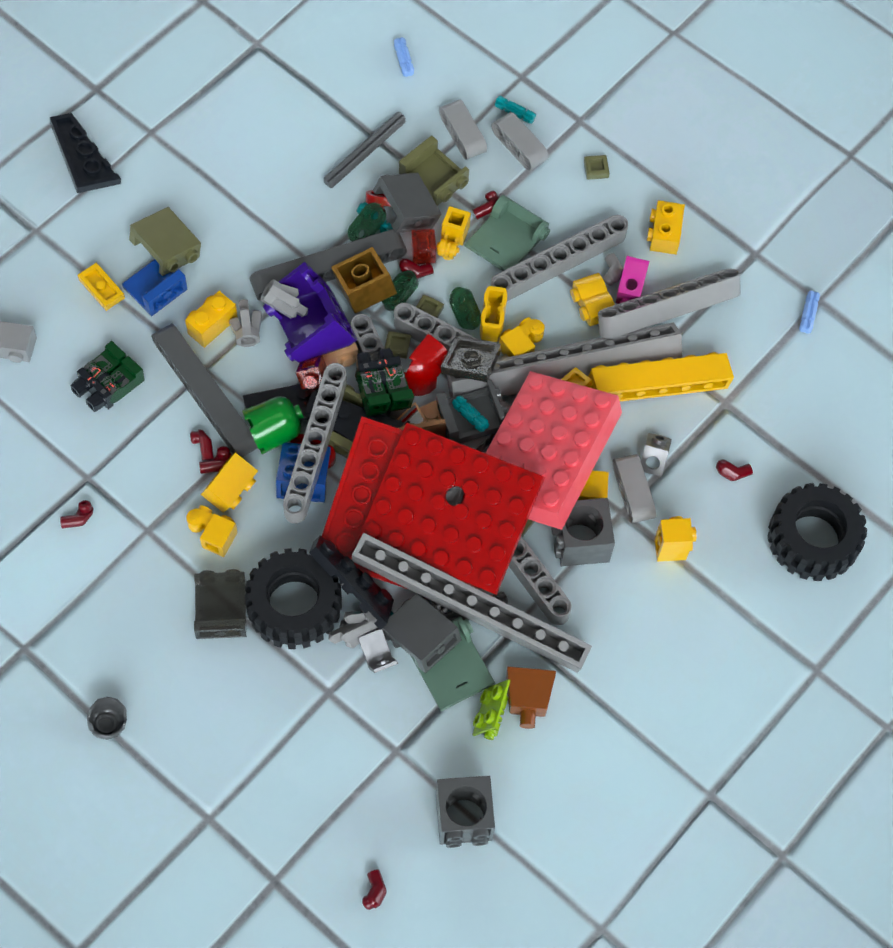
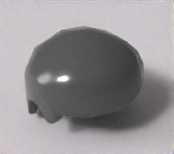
(107, 718)

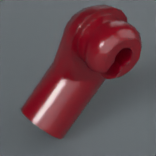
(487, 207)
(420, 271)
(205, 444)
(217, 463)
(733, 472)
(81, 516)
(377, 892)

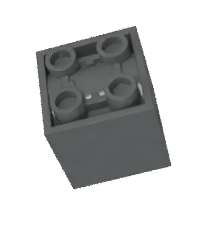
(596, 516)
(473, 789)

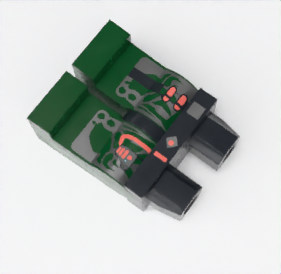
(107, 378)
(382, 383)

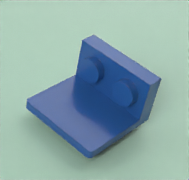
(153, 289)
(286, 465)

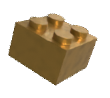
(364, 280)

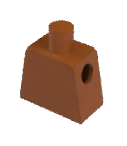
(529, 693)

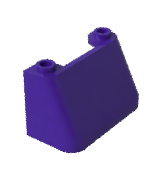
(325, 325)

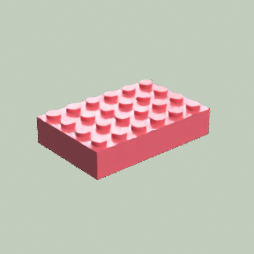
(558, 434)

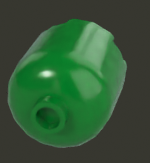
(273, 422)

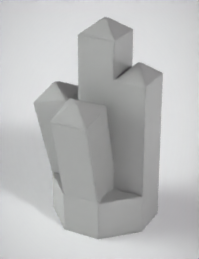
(283, 299)
(247, 333)
(354, 625)

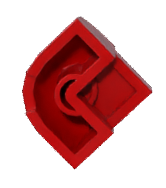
(425, 366)

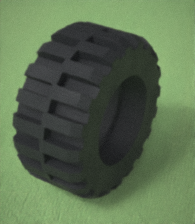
(824, 504)
(292, 629)

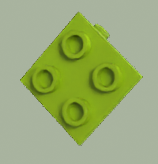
(493, 705)

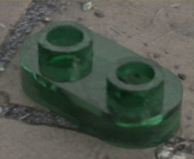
(365, 222)
(405, 285)
(465, 310)

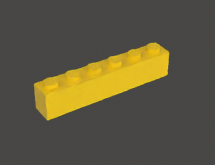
(664, 377)

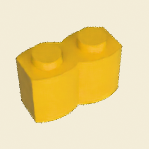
(591, 297)
(493, 313)

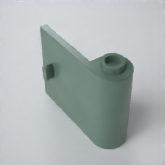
(508, 234)
(456, 668)

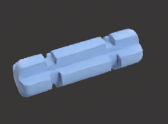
(403, 57)
(809, 312)

